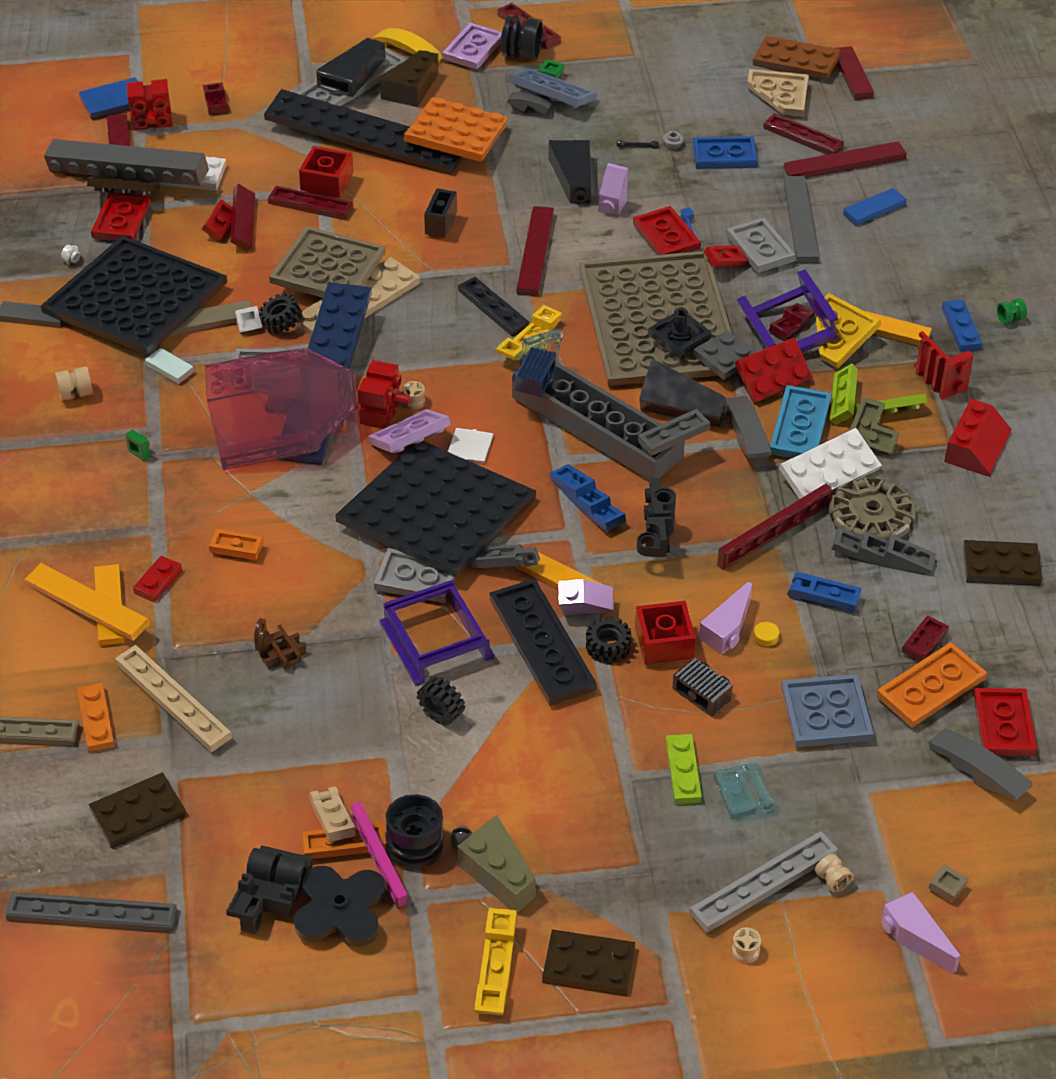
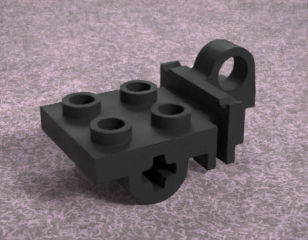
(660, 520)
(269, 886)

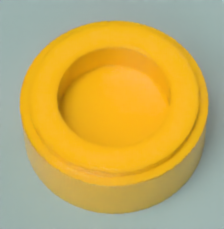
(766, 634)

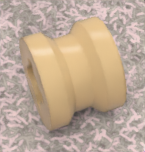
(416, 391)
(751, 940)

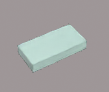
(169, 366)

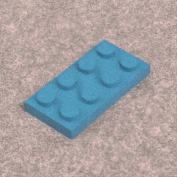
(800, 421)

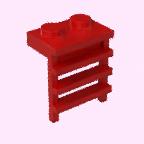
(945, 374)

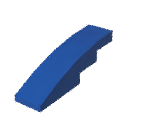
(587, 498)

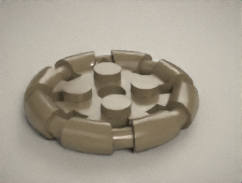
(868, 494)

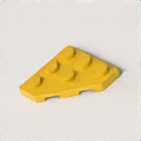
(852, 331)

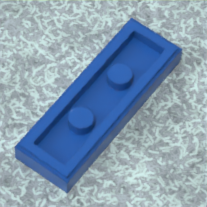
(874, 206)

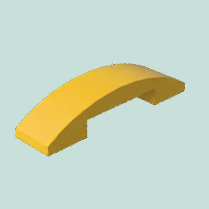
(405, 40)
(542, 320)
(496, 962)

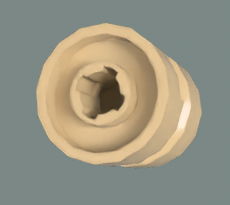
(74, 383)

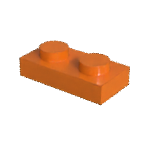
(236, 544)

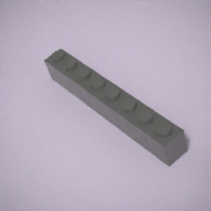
(126, 162)

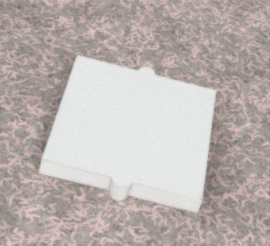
(471, 445)

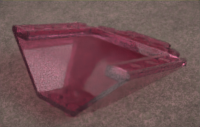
(276, 404)

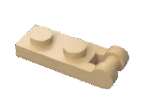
(332, 814)

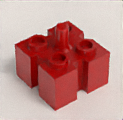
(149, 104)
(380, 394)

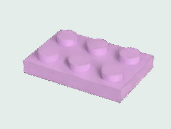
(472, 46)
(410, 431)

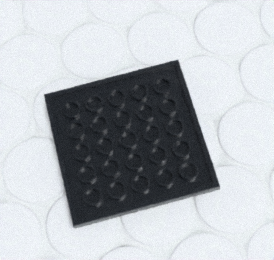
(134, 294)
(436, 507)

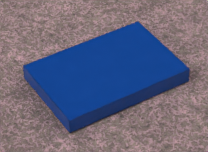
(106, 99)
(724, 152)

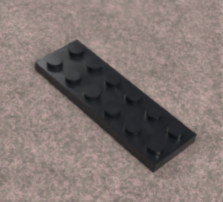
(543, 641)

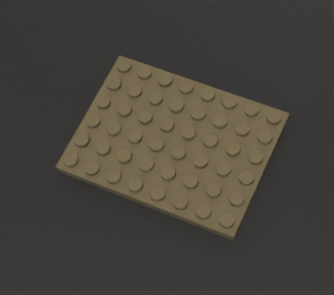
(638, 292)

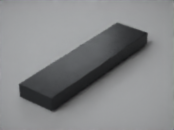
(493, 306)

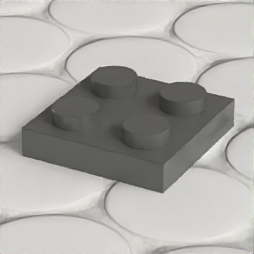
(721, 354)

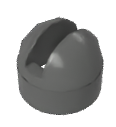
(460, 834)

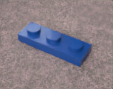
(962, 325)

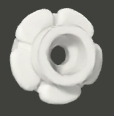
(70, 254)

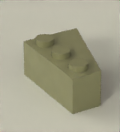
(498, 865)

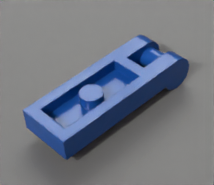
(824, 591)

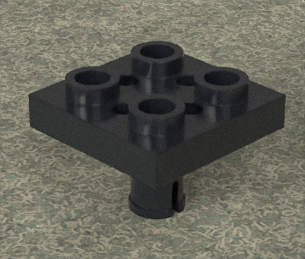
(679, 328)

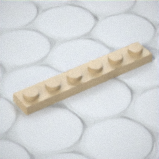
(173, 698)

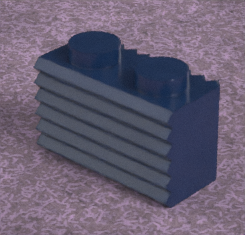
(534, 371)

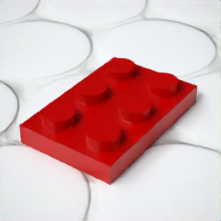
(120, 216)
(666, 232)
(773, 369)
(1005, 721)

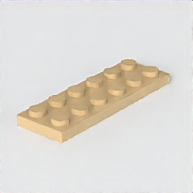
(387, 283)

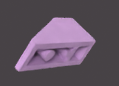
(724, 624)
(917, 930)

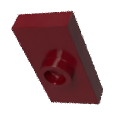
(925, 638)

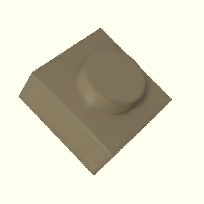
(948, 883)

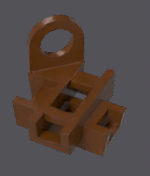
(283, 653)

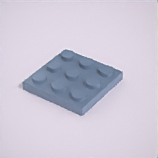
(826, 710)

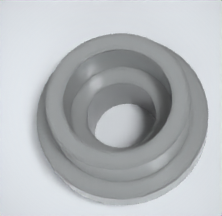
(672, 140)

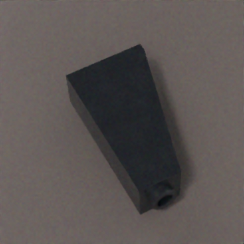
(352, 68)
(572, 167)
(676, 394)

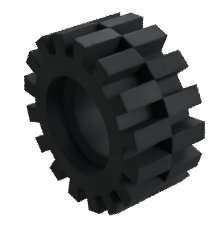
(280, 313)
(604, 650)
(441, 700)

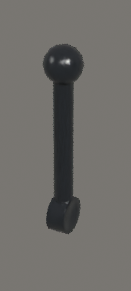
(654, 144)

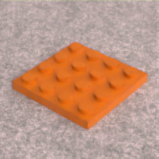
(456, 129)

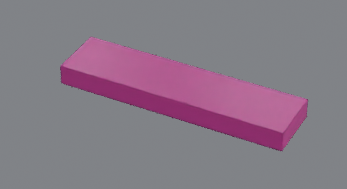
(379, 855)

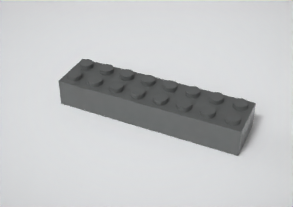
(601, 421)

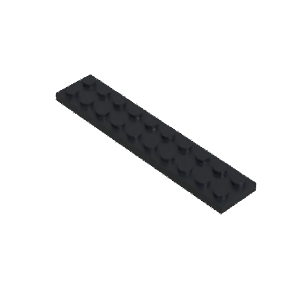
(355, 130)

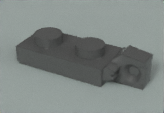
(506, 556)

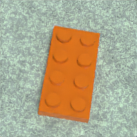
(931, 684)

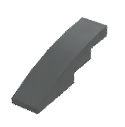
(748, 427)
(888, 553)
(983, 765)

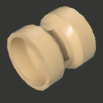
(835, 874)

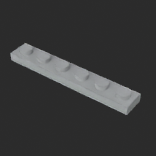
(762, 882)

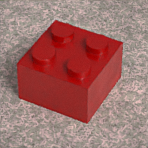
(326, 171)
(665, 632)

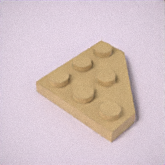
(780, 89)

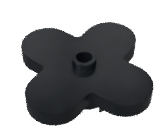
(340, 906)

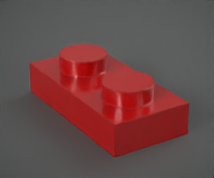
(218, 221)
(725, 256)
(157, 578)

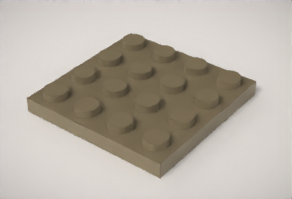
(325, 258)

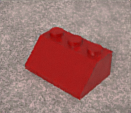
(977, 438)

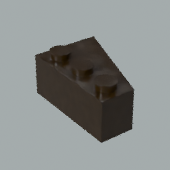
(410, 79)

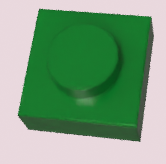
(552, 68)
(138, 445)

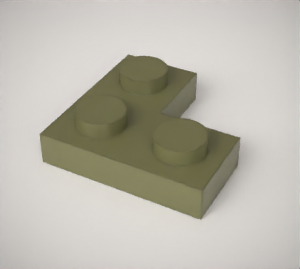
(867, 424)

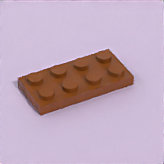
(796, 57)

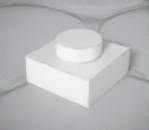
(248, 319)

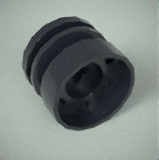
(522, 37)
(414, 831)

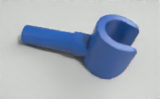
(687, 215)

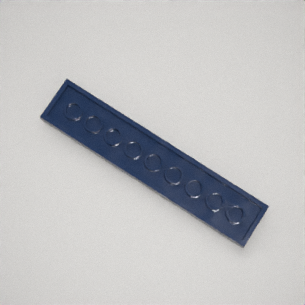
(336, 337)

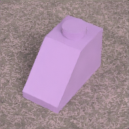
(613, 189)
(585, 597)

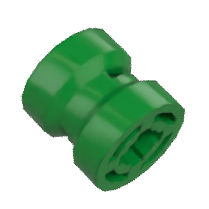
(1009, 311)

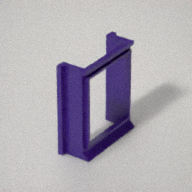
(816, 301)
(403, 645)

